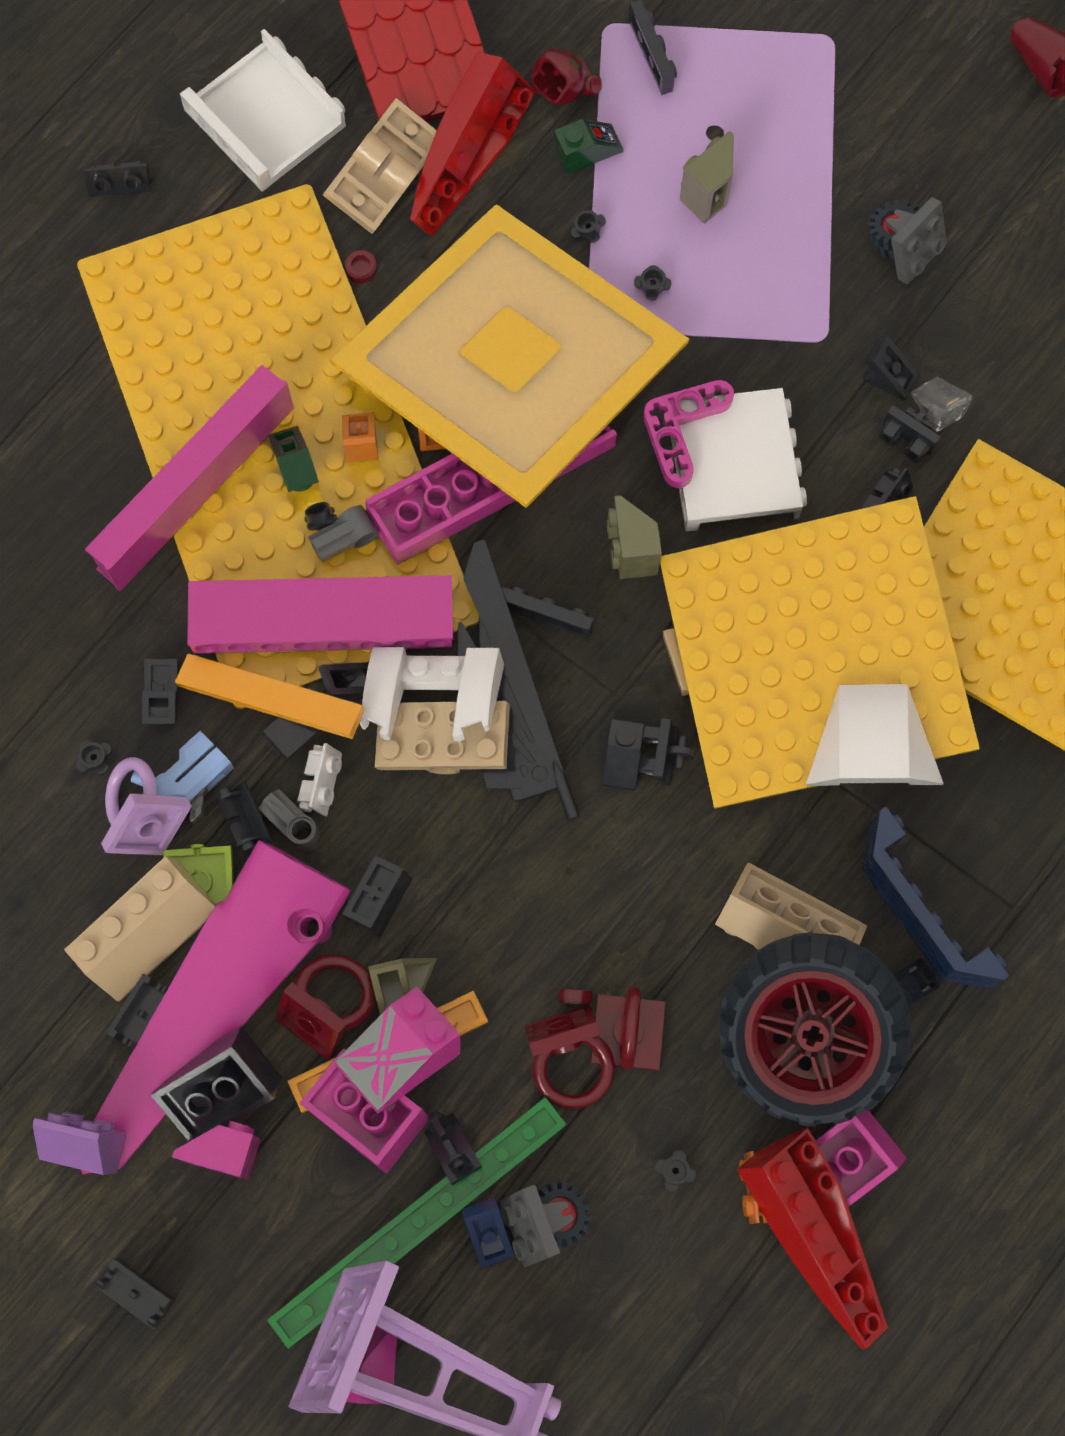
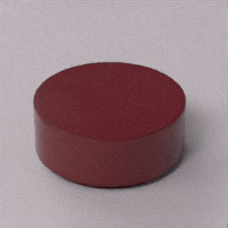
(361, 266)
(575, 996)

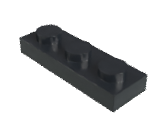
(652, 47)
(548, 612)

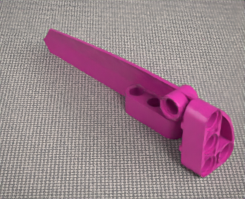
(226, 977)

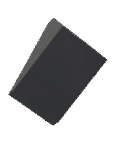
(344, 680)

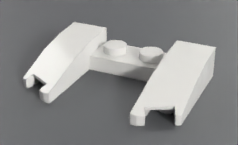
(473, 675)

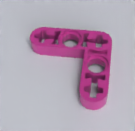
(676, 416)

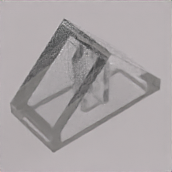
(944, 400)

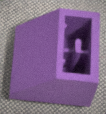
(79, 1142)

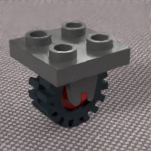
(908, 235)
(544, 1220)

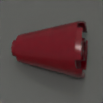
(1043, 52)

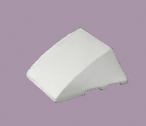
(874, 739)

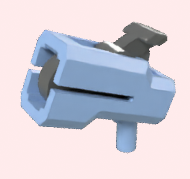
(193, 775)

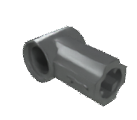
(351, 530)
(290, 820)

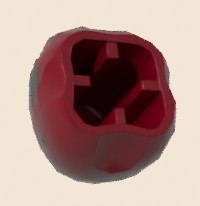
(563, 77)

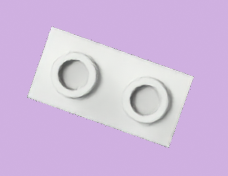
(323, 764)

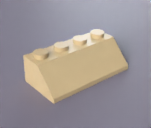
(771, 909)
(141, 928)

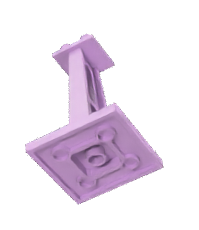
(343, 1341)

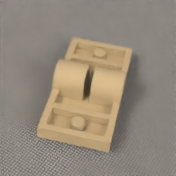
(382, 166)
(425, 740)

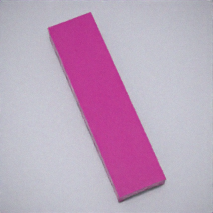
(191, 477)
(447, 501)
(320, 614)

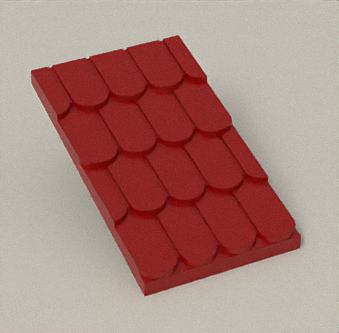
(412, 50)

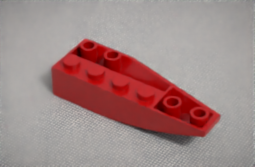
(469, 137)
(816, 1230)

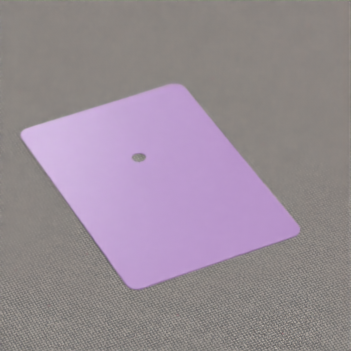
(765, 255)

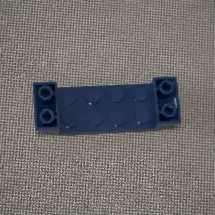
(923, 926)

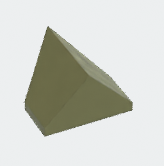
(398, 977)

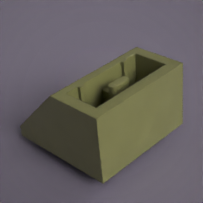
(709, 178)
(635, 541)

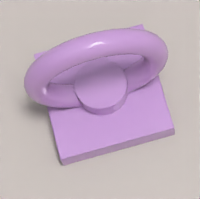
(145, 820)

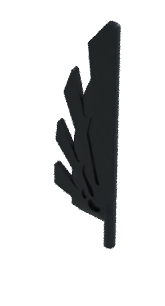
(531, 752)

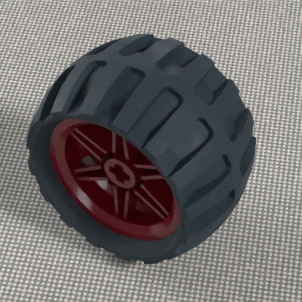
(858, 987)

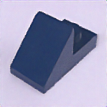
(487, 1232)

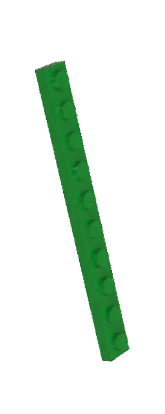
(422, 1218)

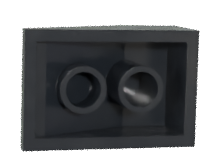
(218, 1085)

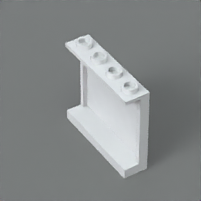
(266, 112)
(741, 460)

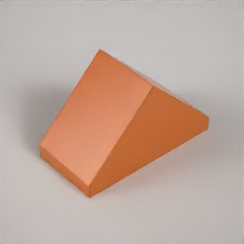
(359, 437)

